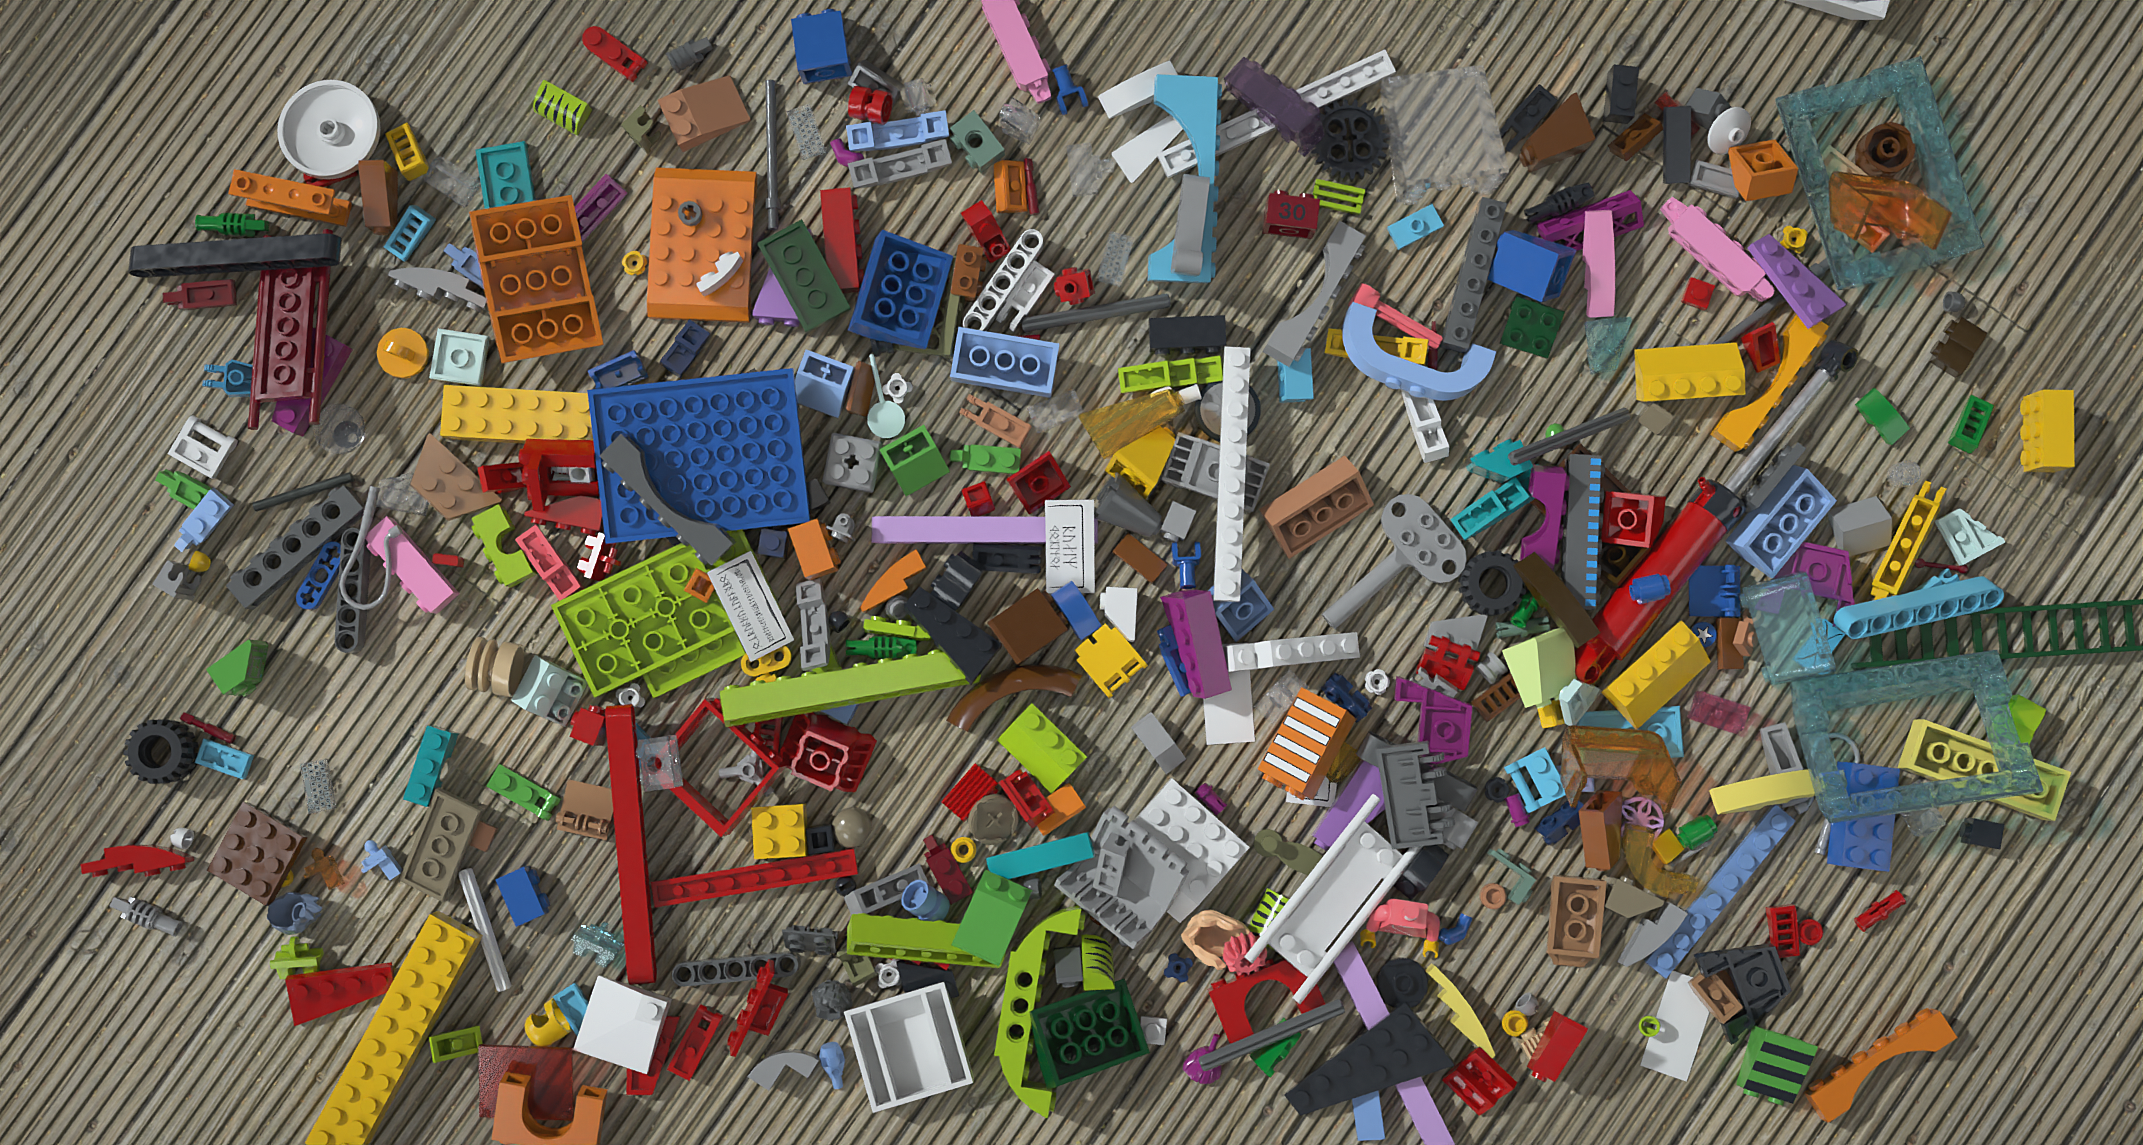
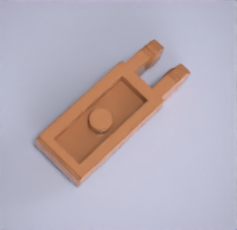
(998, 422)

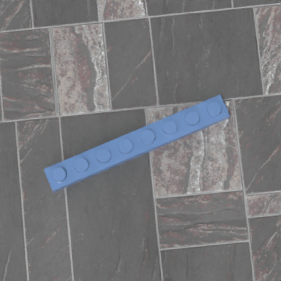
(1721, 889)

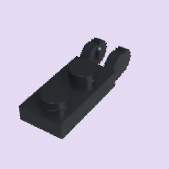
(1528, 115)

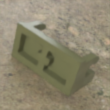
(637, 126)

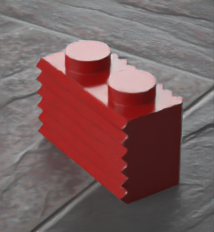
(969, 790)

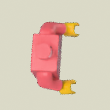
(1405, 919)

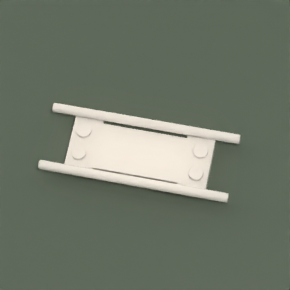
(1331, 898)

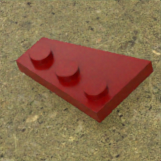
(645, 1084)

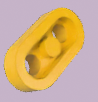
(767, 662)

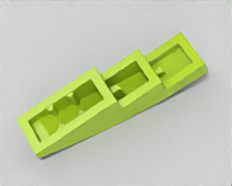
(1172, 374)

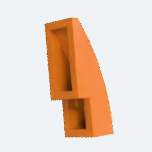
(893, 581)

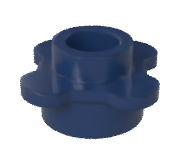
(1180, 974)

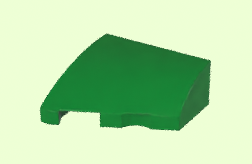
(1270, 1055)

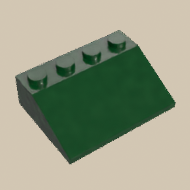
(1087, 1034)

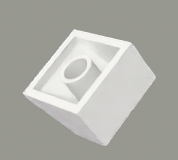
(1121, 609)

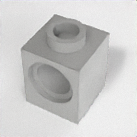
(1177, 522)

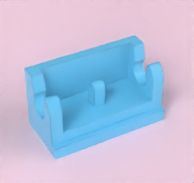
(1296, 380)

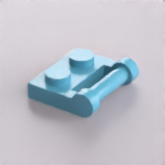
(1544, 776)

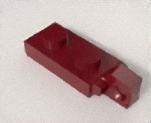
(203, 295)
(946, 870)

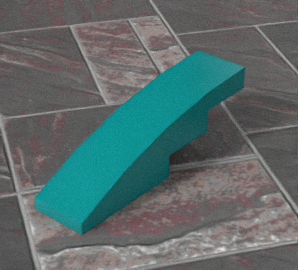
(1494, 506)
(1042, 856)

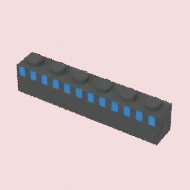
(1581, 528)

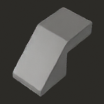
(1158, 743)

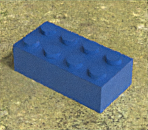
(1869, 840)

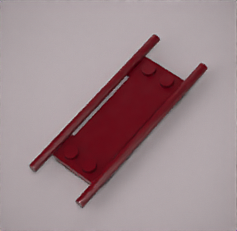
(285, 338)

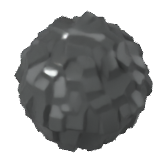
(831, 1000)

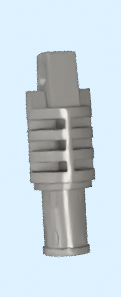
(146, 915)

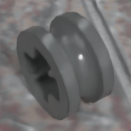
(686, 205)

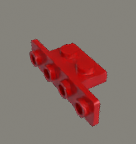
(762, 1008)

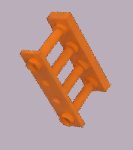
(290, 198)

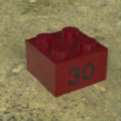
(1291, 215)

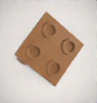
(586, 810)

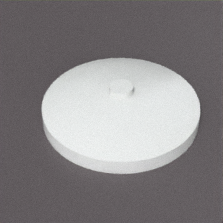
(328, 129)

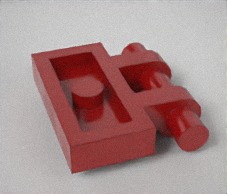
(1451, 669)

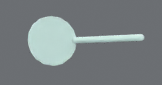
(886, 417)

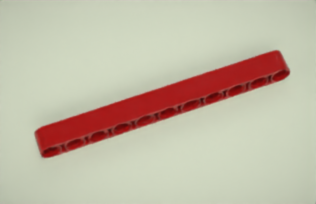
(631, 844)

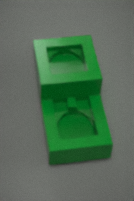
(1882, 415)

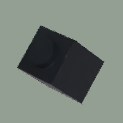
(1981, 833)

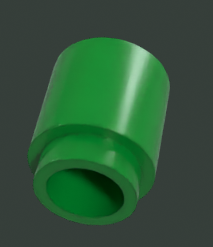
(1697, 832)

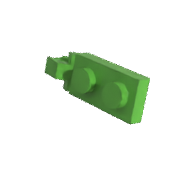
(988, 458)
(183, 487)

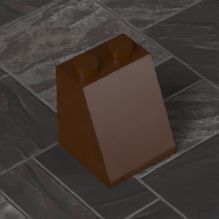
(1559, 137)
(1028, 625)

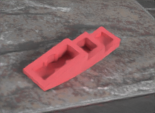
(549, 563)

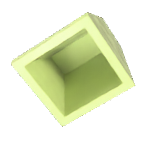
(1542, 666)

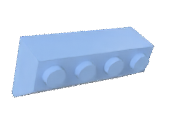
(1004, 362)
(1782, 521)

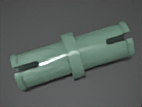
(1531, 627)

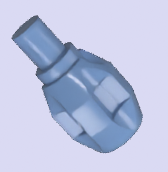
(833, 1062)

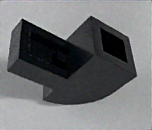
(1421, 871)

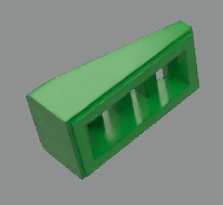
(1963, 438)

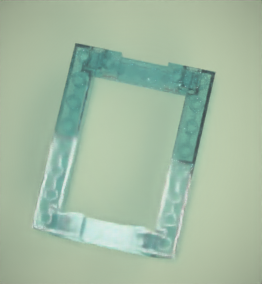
(1934, 158)
(1973, 671)

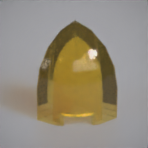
(1343, 763)

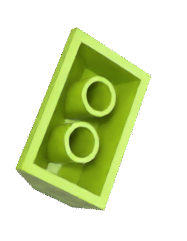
(1041, 748)

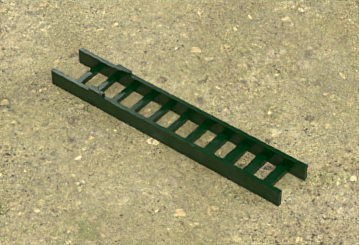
(1952, 635)

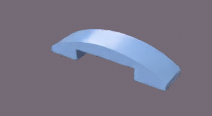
(898, 133)

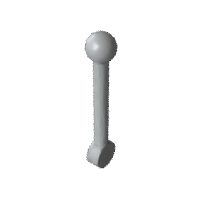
(1670, 866)

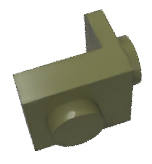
(857, 967)

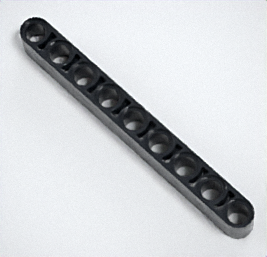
(235, 255)

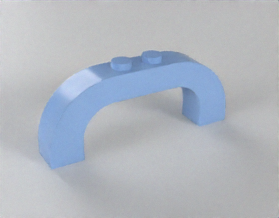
(1404, 374)

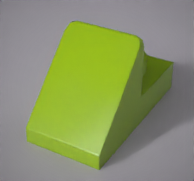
(455, 1043)

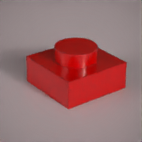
(1697, 293)

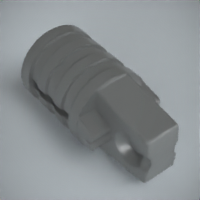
(688, 54)

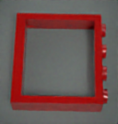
(694, 799)

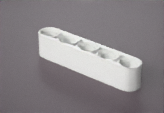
(1007, 272)

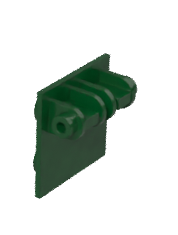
(1532, 327)

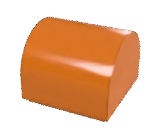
(700, 585)

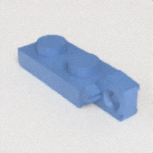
(465, 263)

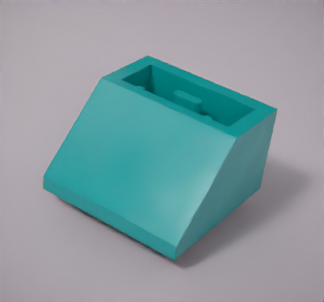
(1497, 464)

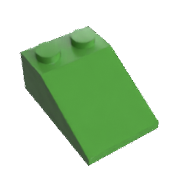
(991, 917)

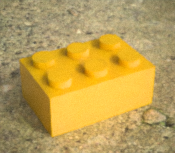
(2048, 431)

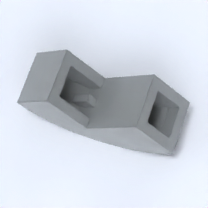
(771, 1067)

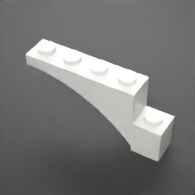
(1291, 651)

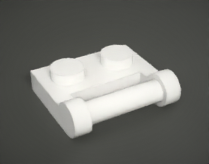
(198, 454)

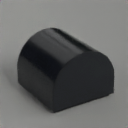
(820, 838)

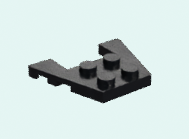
(1757, 980)

